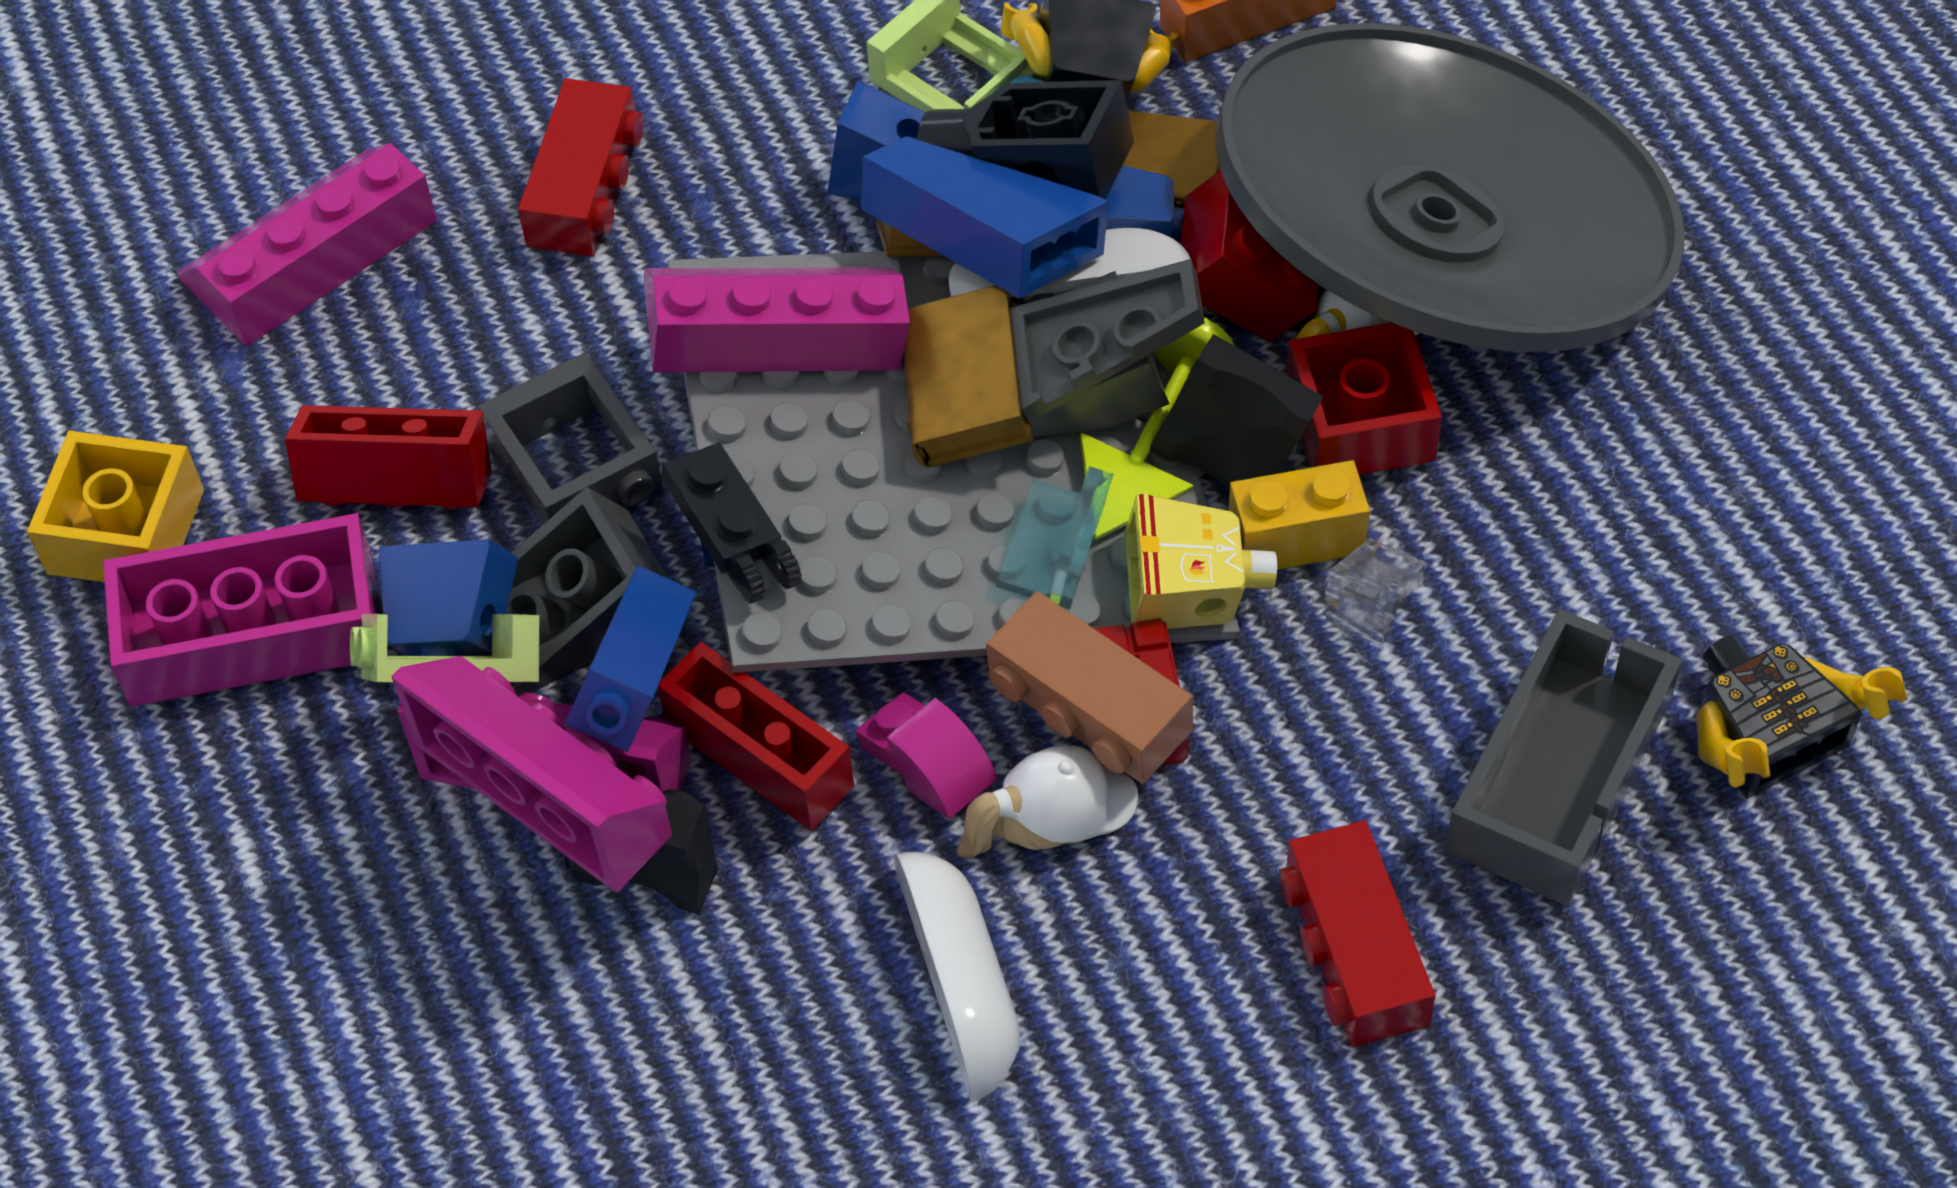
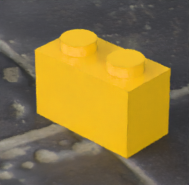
(1302, 513)

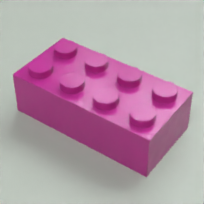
(238, 609)

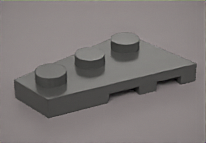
(1099, 330)

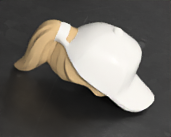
(1050, 802)

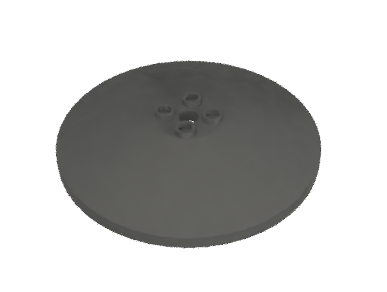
(1449, 187)

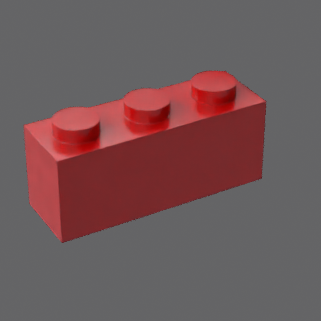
(580, 167)
(389, 456)
(757, 736)
(1357, 934)

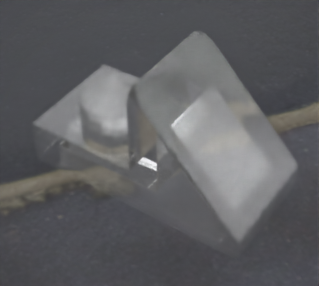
(1368, 588)

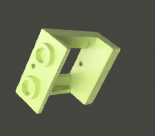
(918, 33)
(513, 649)

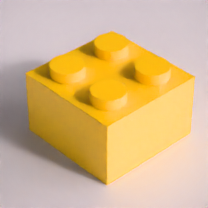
(112, 502)

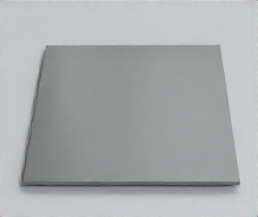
(888, 549)

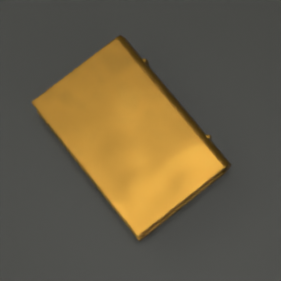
(1174, 148)
(963, 378)

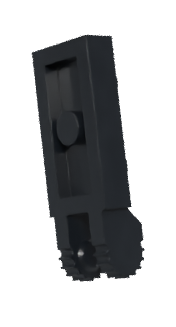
(729, 520)

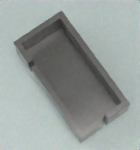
(1562, 758)

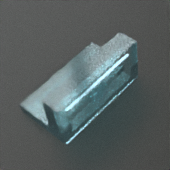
(1054, 538)

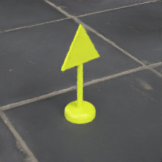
(1131, 471)

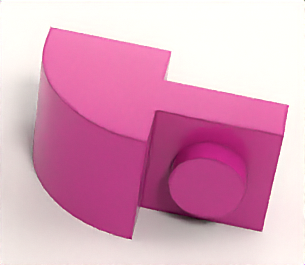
(930, 750)

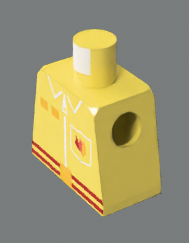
(1189, 563)

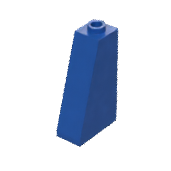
(984, 214)
(631, 659)

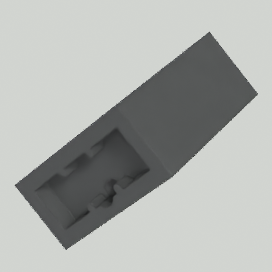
(551, 403)

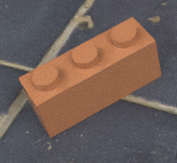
(1089, 688)

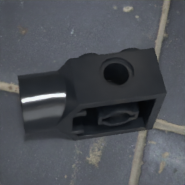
(1045, 129)

